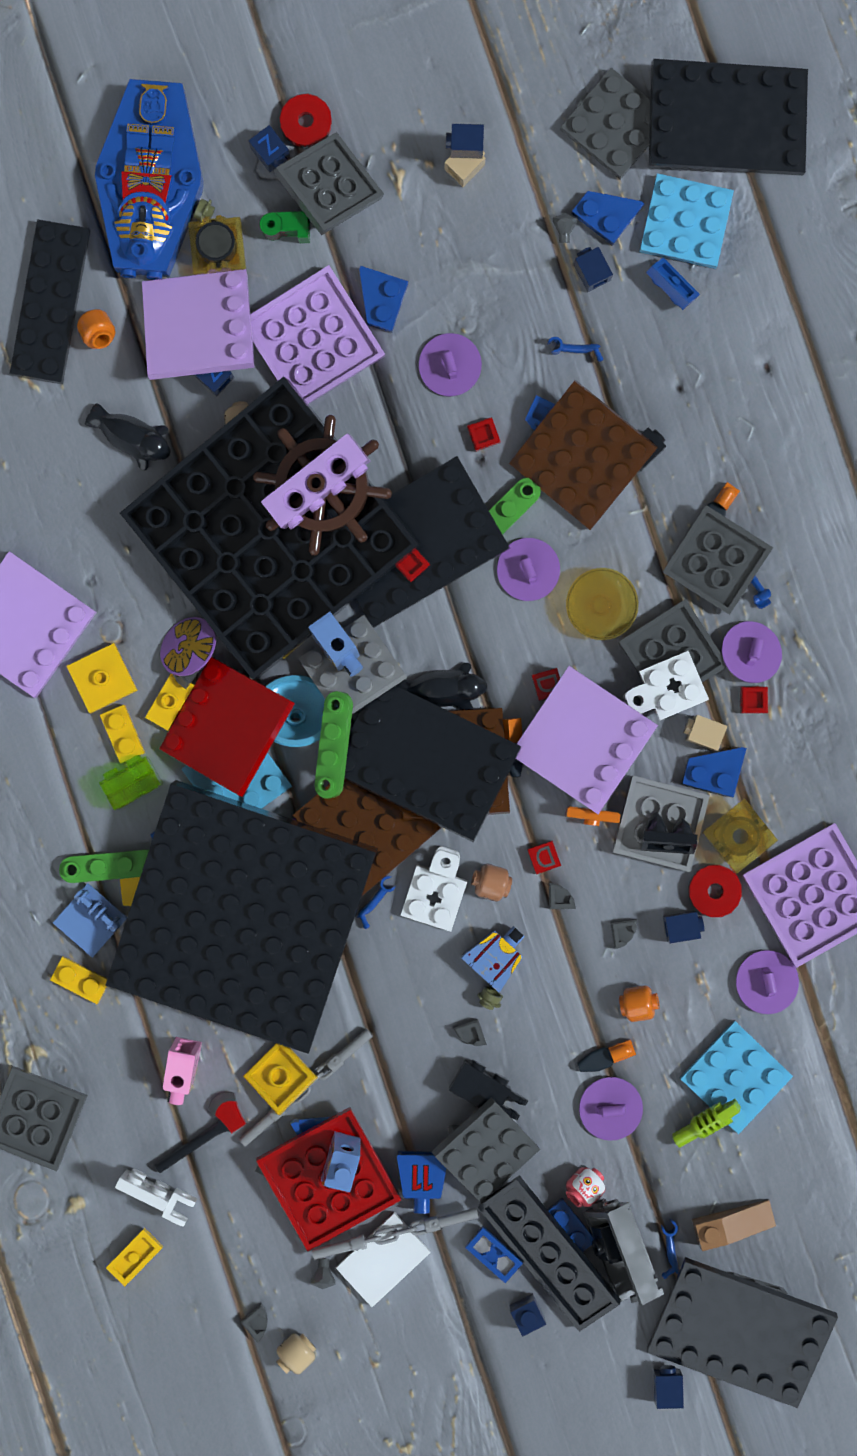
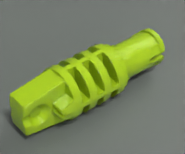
(707, 1122)

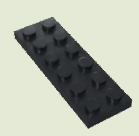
(50, 301)
(549, 1253)

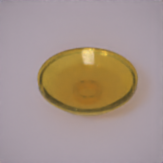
(602, 604)

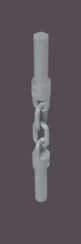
(333, 1063)
(431, 1225)

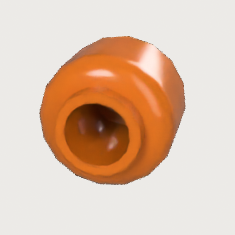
(96, 329)
(638, 1003)

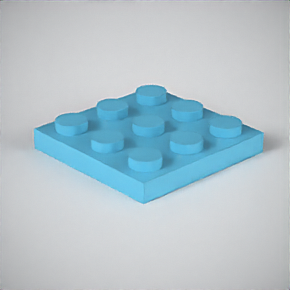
(686, 221)
(264, 788)
(739, 1070)

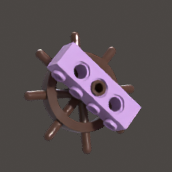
(320, 483)

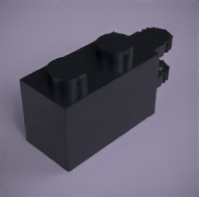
(478, 1087)

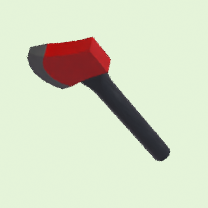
(230, 1119)

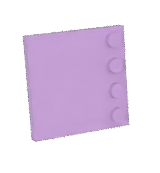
(197, 324)
(314, 336)
(36, 624)
(584, 739)
(809, 894)

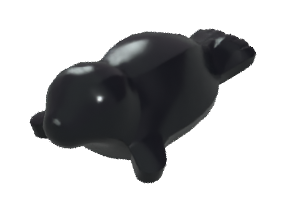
(131, 435)
(447, 687)

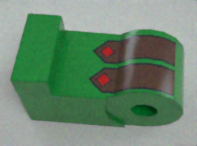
(286, 224)

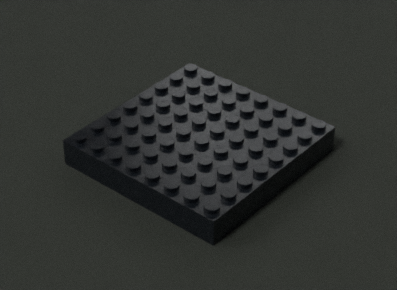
(249, 581)
(241, 916)

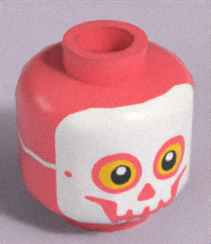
(585, 1187)

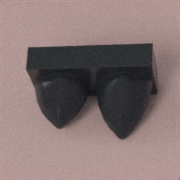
(657, 839)

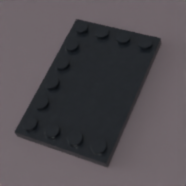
(728, 117)
(454, 535)
(428, 761)
(741, 1332)

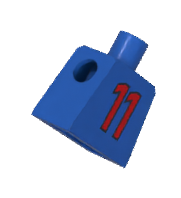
(421, 1178)

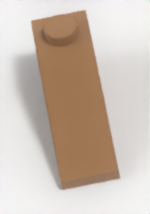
(733, 1224)

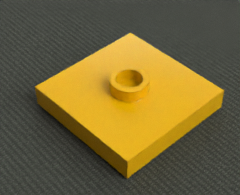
(102, 678)
(280, 1077)

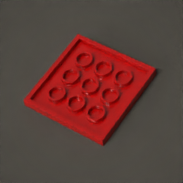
(226, 726)
(317, 1210)

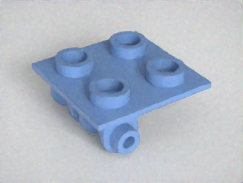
(90, 920)

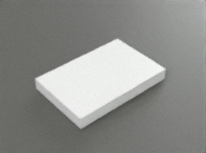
(382, 1267)

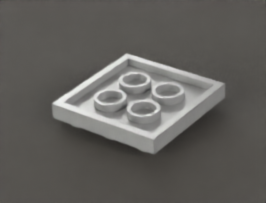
(378, 673)
(672, 804)

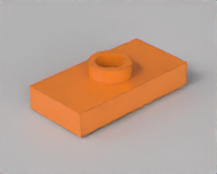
(591, 817)

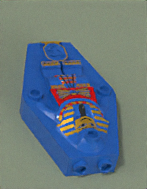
(149, 179)

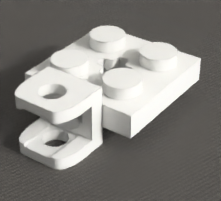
(655, 693)
(438, 878)
(155, 1194)

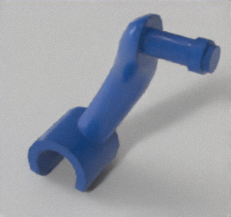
(576, 348)
(762, 598)
(373, 902)
(671, 1250)

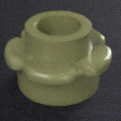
(204, 209)
(490, 998)

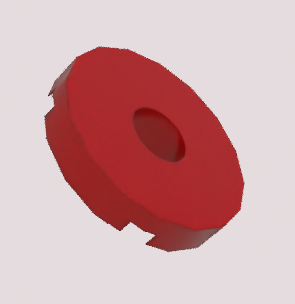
(305, 105)
(730, 894)

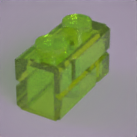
(131, 782)

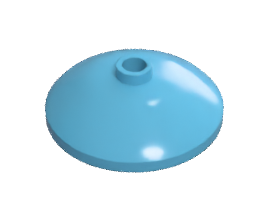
(307, 708)

